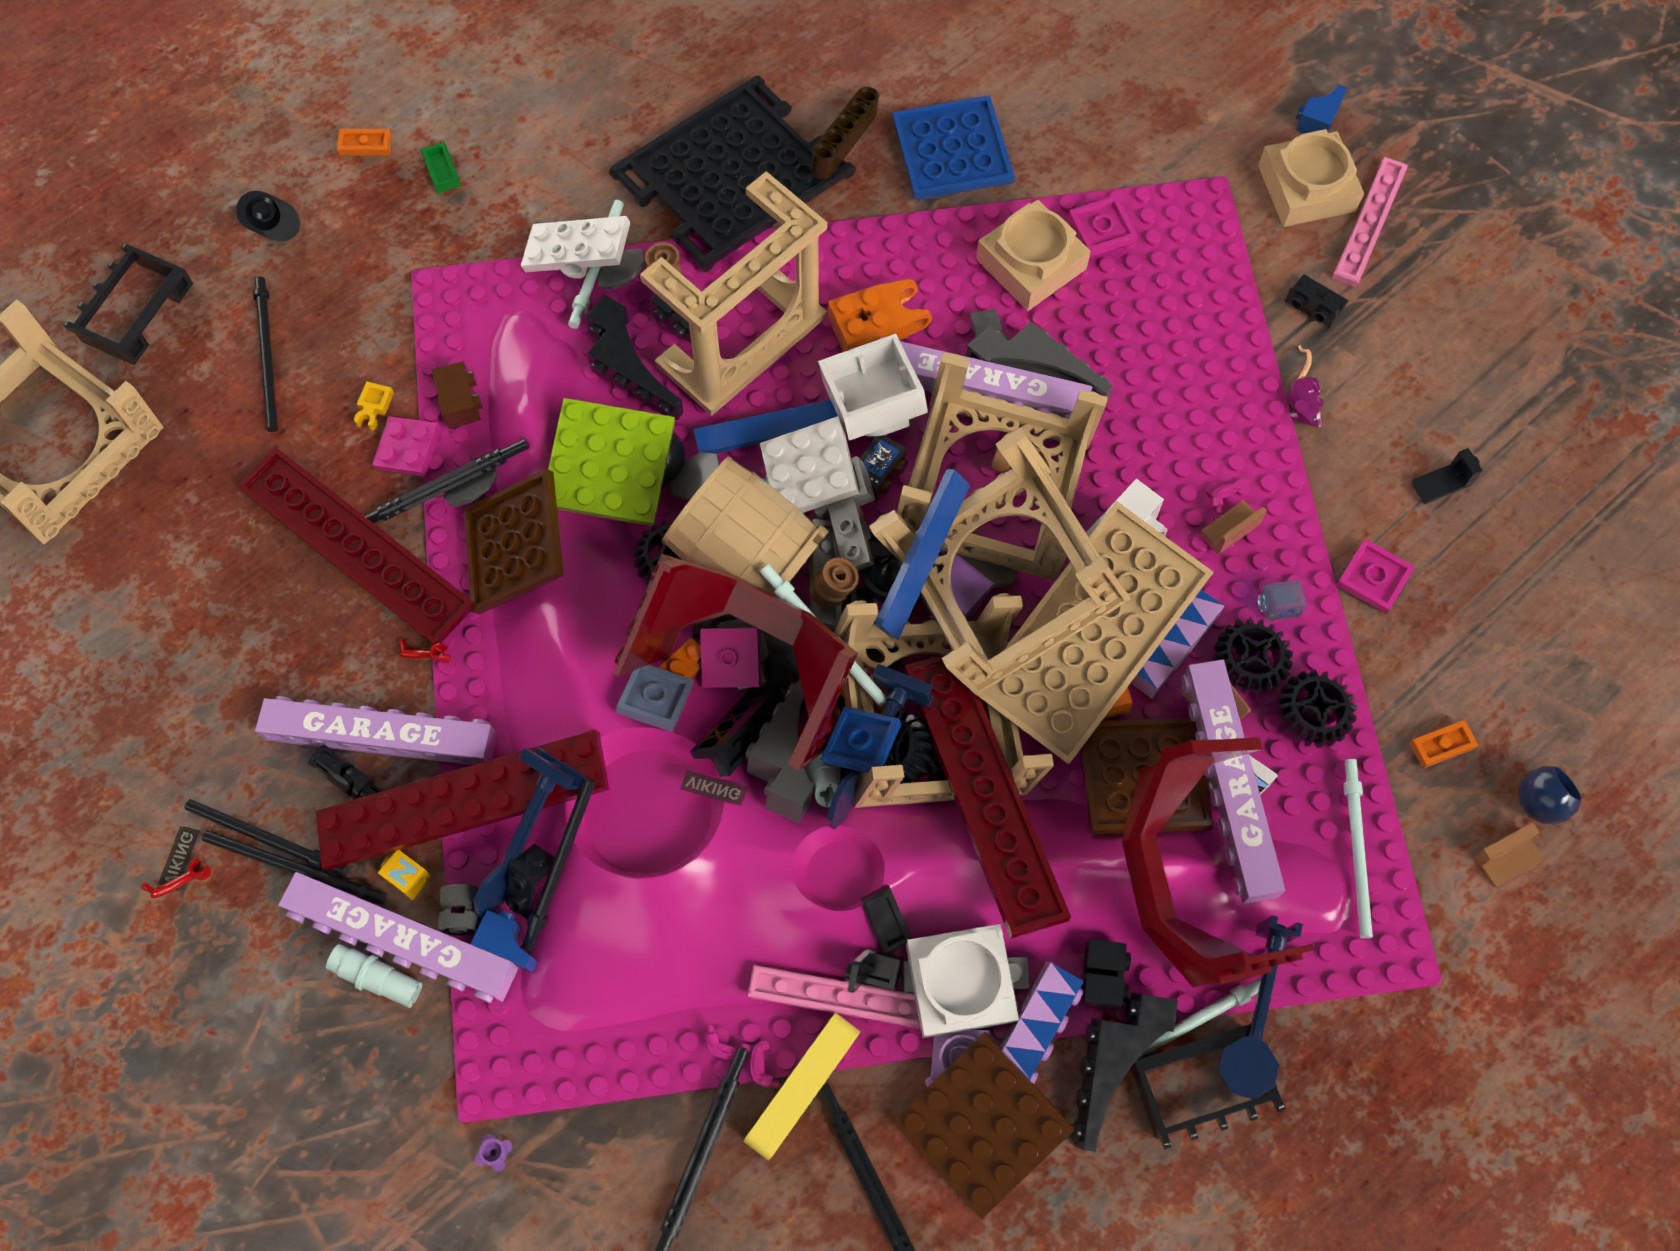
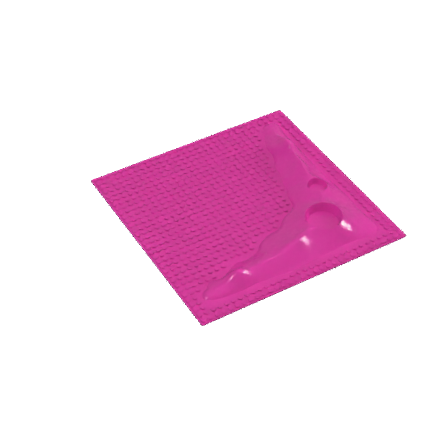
(687, 891)

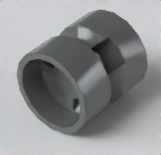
(458, 899)

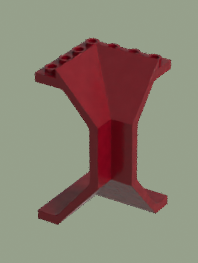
(691, 593)
(1157, 795)

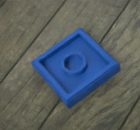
(860, 740)

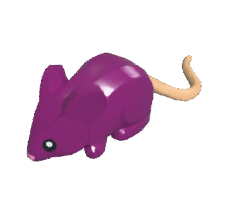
(1304, 396)

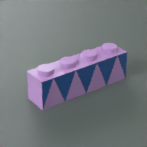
(1178, 643)
(1041, 1017)

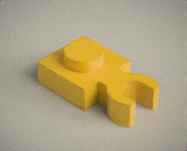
(373, 401)

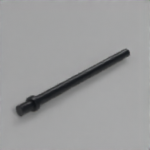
(261, 295)
(362, 891)

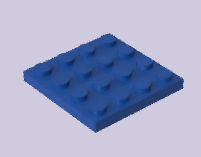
(952, 147)

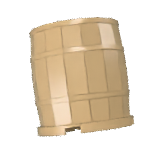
(741, 526)

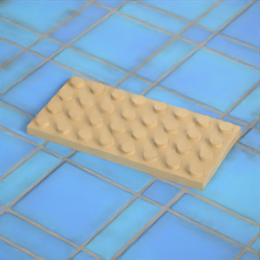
(1077, 683)

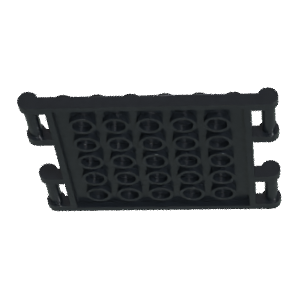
(711, 159)

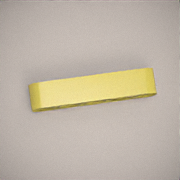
(801, 1086)

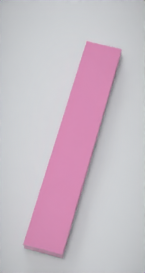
(1369, 222)
(833, 997)

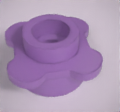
(488, 1144)

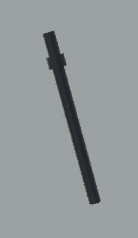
(312, 857)
(538, 917)

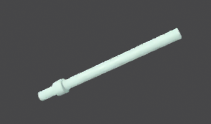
(581, 301)
(784, 590)
(1353, 791)
(1239, 996)

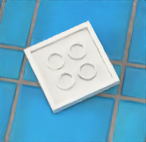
(811, 465)

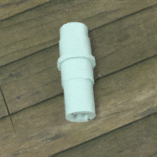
(825, 778)
(373, 975)

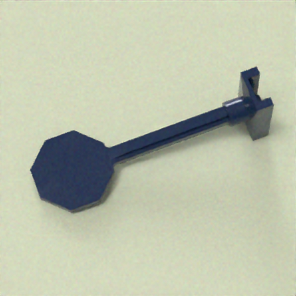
(900, 688)
(553, 771)
(1248, 1063)

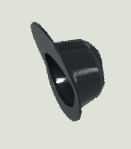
(268, 216)

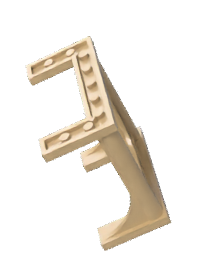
(717, 380)
(1072, 433)
(108, 456)
(1030, 474)
(857, 629)

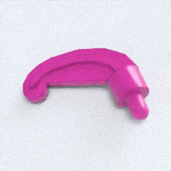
(1224, 492)
(718, 1049)
(757, 1067)

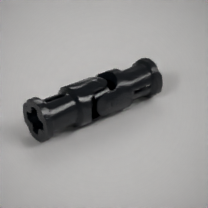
(342, 773)

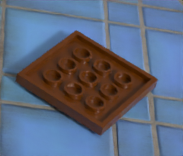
(513, 541)
(1112, 766)
(984, 1125)

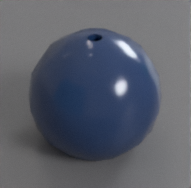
(1549, 795)

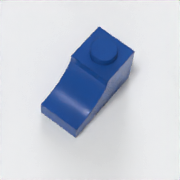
(1320, 111)
(500, 936)

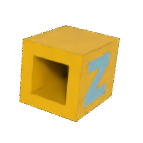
(404, 874)

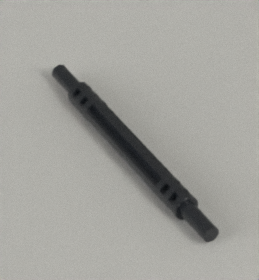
(446, 481)
(701, 1152)
(866, 1172)

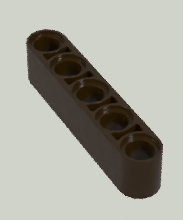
(844, 132)

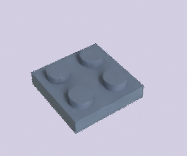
(655, 697)

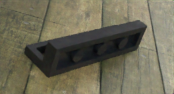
(738, 729)

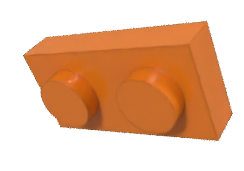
(364, 142)
(685, 660)
(1444, 744)

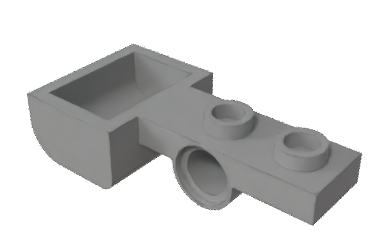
(848, 524)

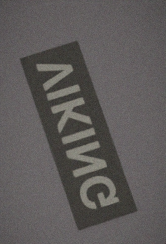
(713, 788)
(179, 854)

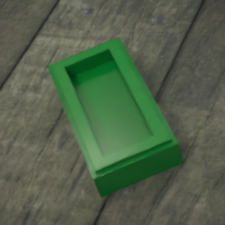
(440, 167)

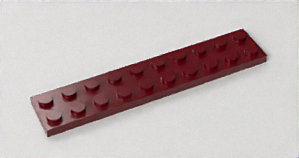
(356, 546)
(449, 803)
(989, 803)

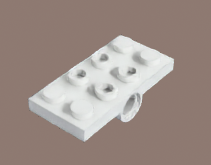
(576, 245)

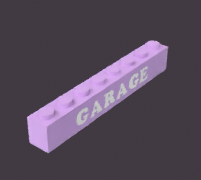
(1001, 382)
(376, 731)
(1234, 786)
(398, 936)

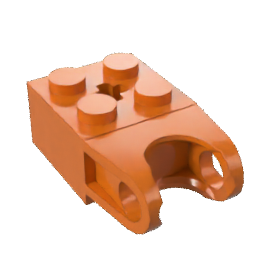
(876, 314)

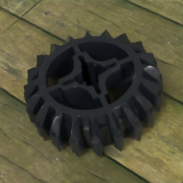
(644, 546)
(1241, 638)
(1307, 720)
(910, 746)

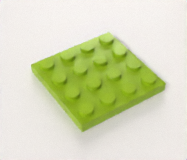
(610, 461)

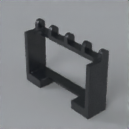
(133, 343)
(1160, 1060)

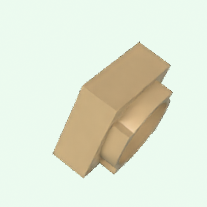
(1311, 178)
(1033, 254)

